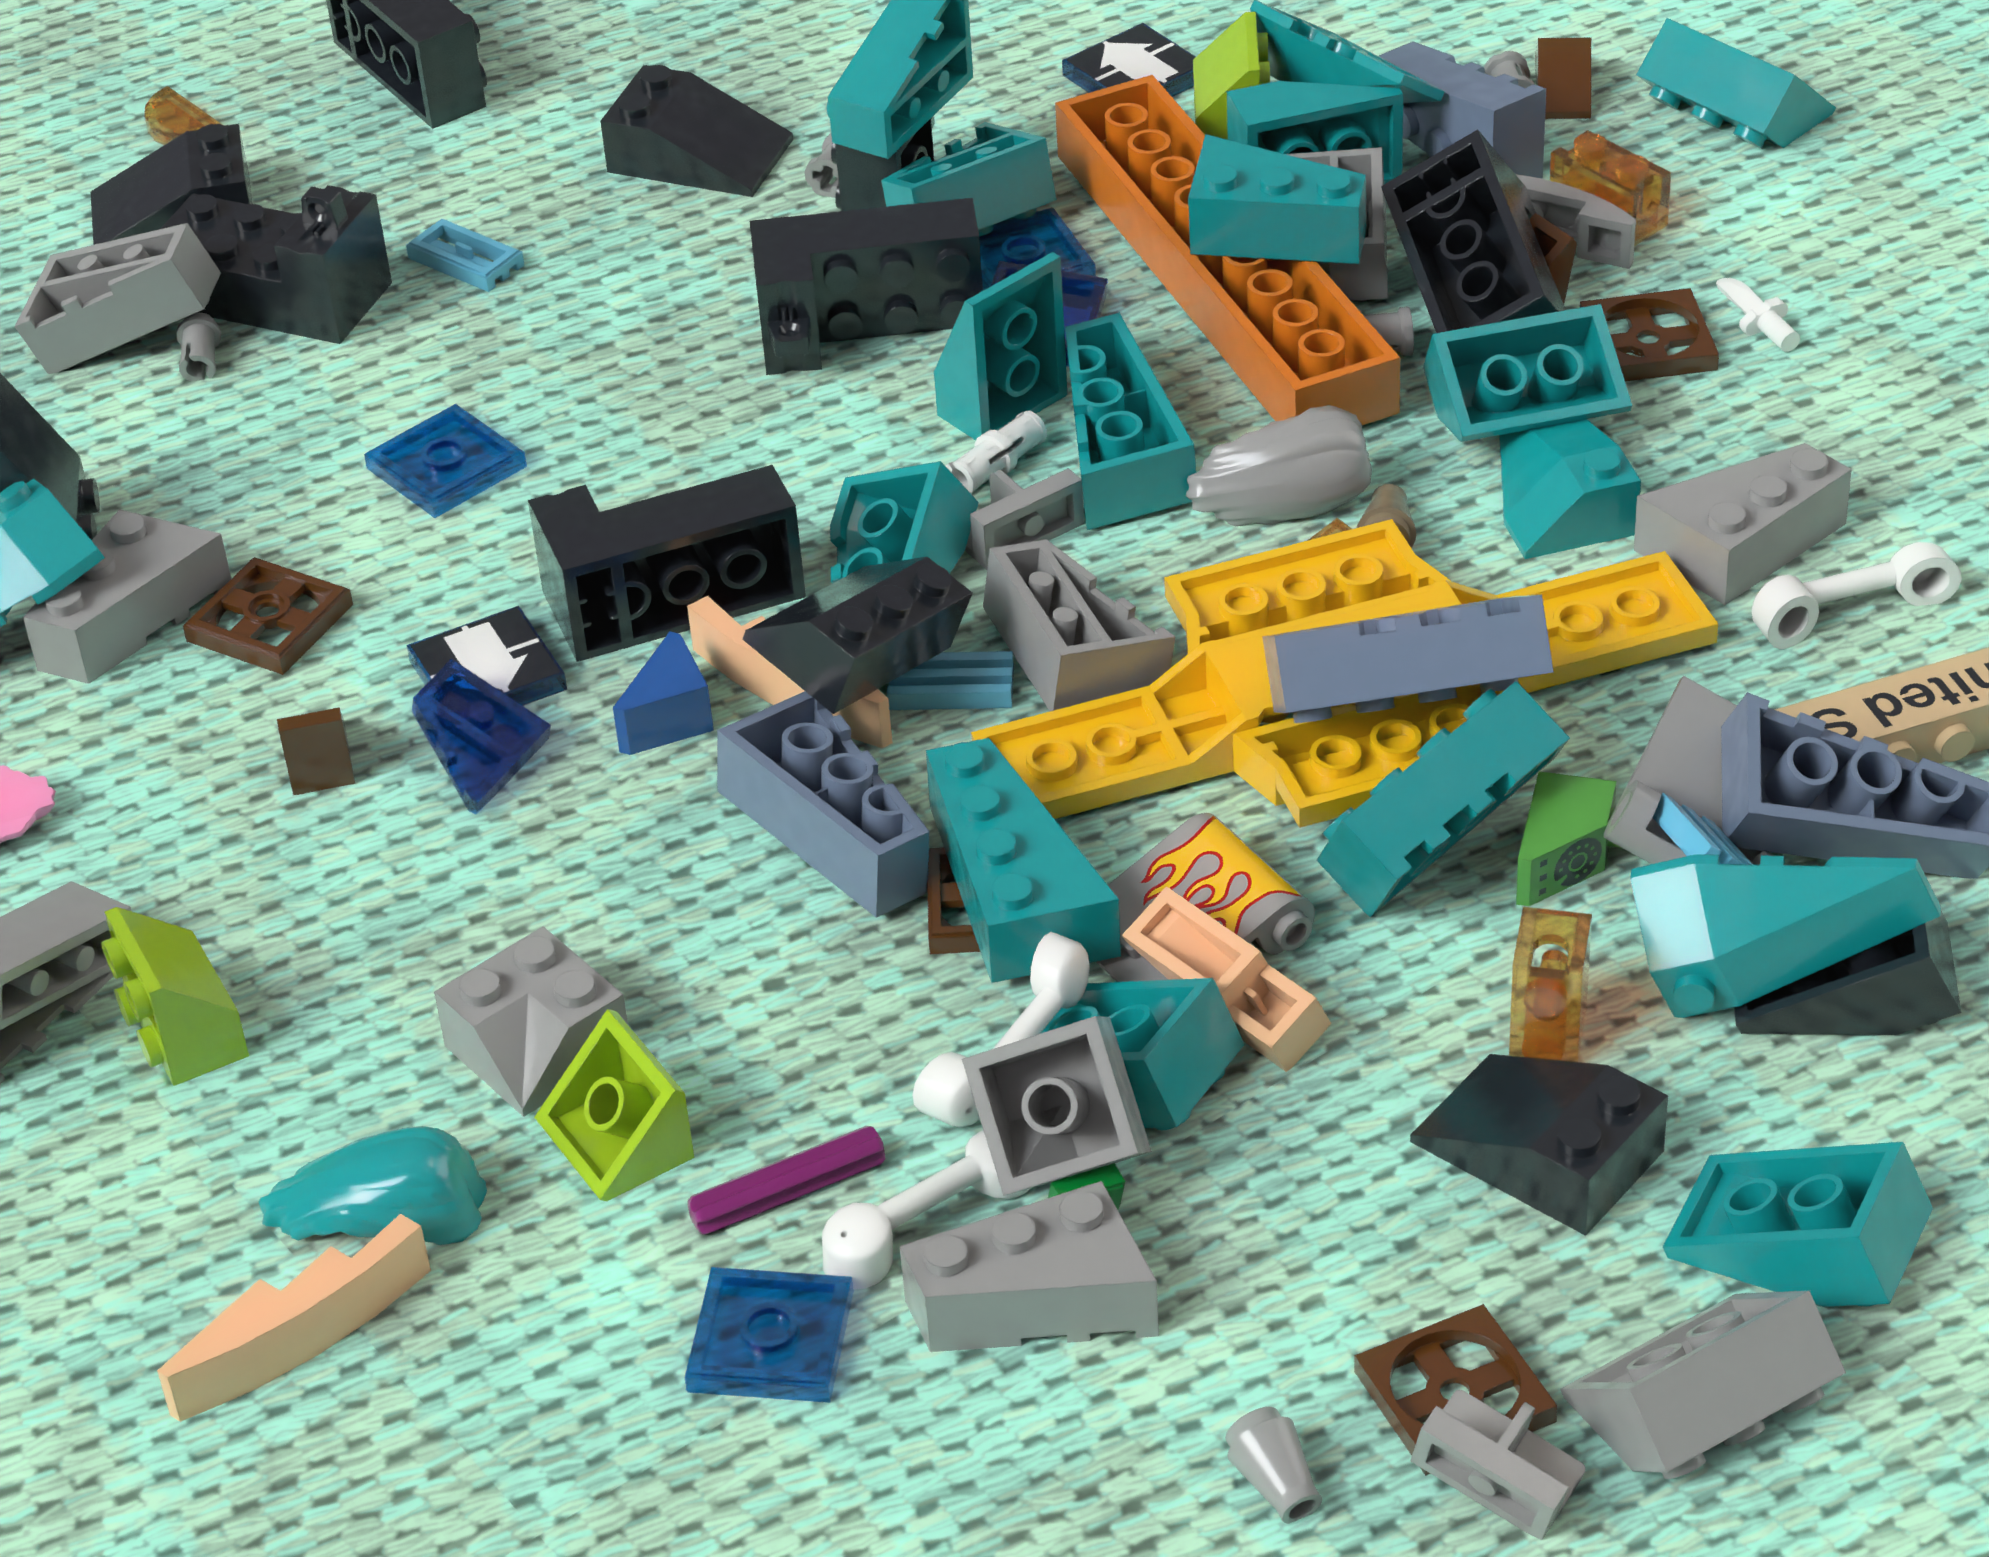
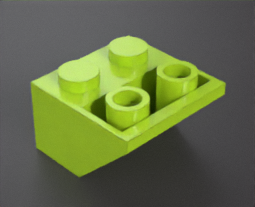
(1229, 63)
(173, 995)

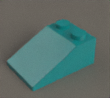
(1319, 119)
(1005, 352)
(1171, 1039)
(1806, 1220)

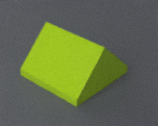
(617, 1112)

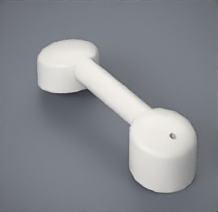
(1790, 609)
(1057, 981)
(860, 1235)

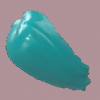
(374, 1181)

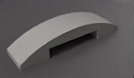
(1597, 226)

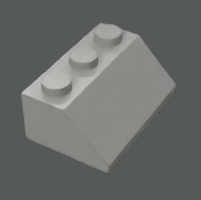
(1709, 1381)

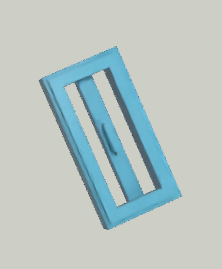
(459, 260)
(956, 682)
(1694, 833)

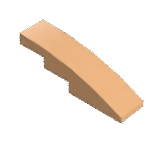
(720, 643)
(278, 1330)

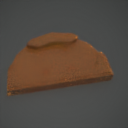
(171, 115)

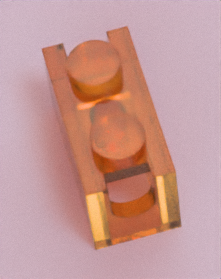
(1617, 177)
(1551, 998)

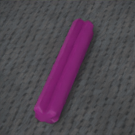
(786, 1180)

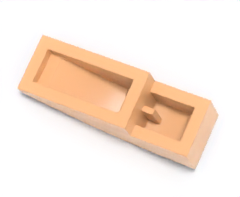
(1264, 1004)

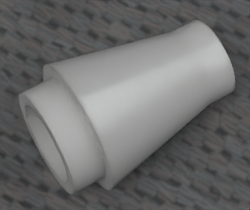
(1272, 1460)

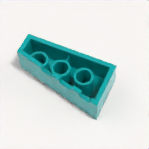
(1126, 429)
(1440, 796)
(1014, 862)

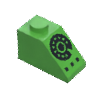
(1564, 835)

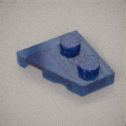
(476, 732)

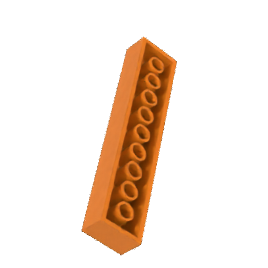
(1270, 319)

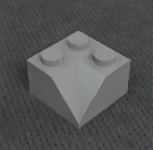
(524, 1016)
(1056, 1104)

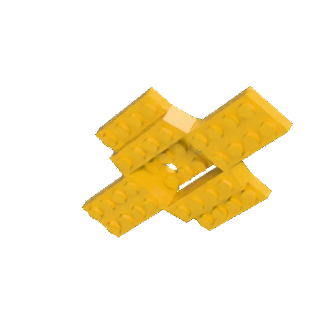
(1209, 705)

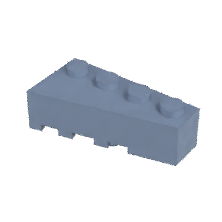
(1496, 106)
(1407, 655)
(1830, 796)
(825, 801)

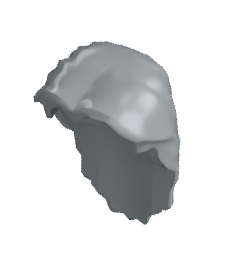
(1285, 470)

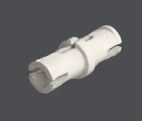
(999, 450)

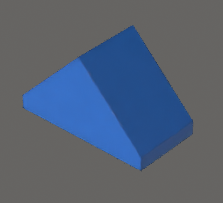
(663, 701)

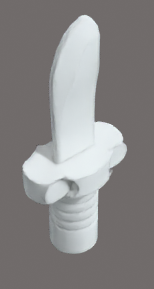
(1760, 315)

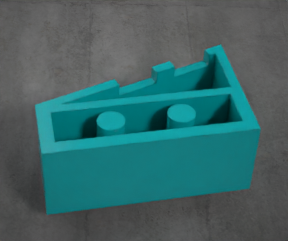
(901, 75)
(1000, 169)
(1274, 206)

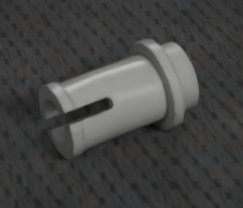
(198, 338)

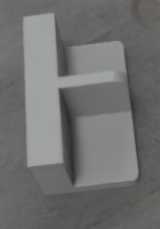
(1025, 514)
(1498, 1462)

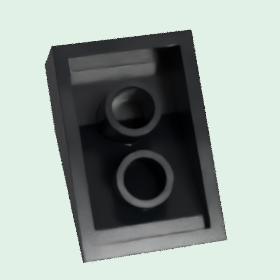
(689, 134)
(158, 185)
(36, 451)
(1874, 992)
(1550, 1133)

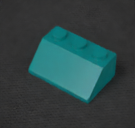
(1730, 87)
(1525, 373)

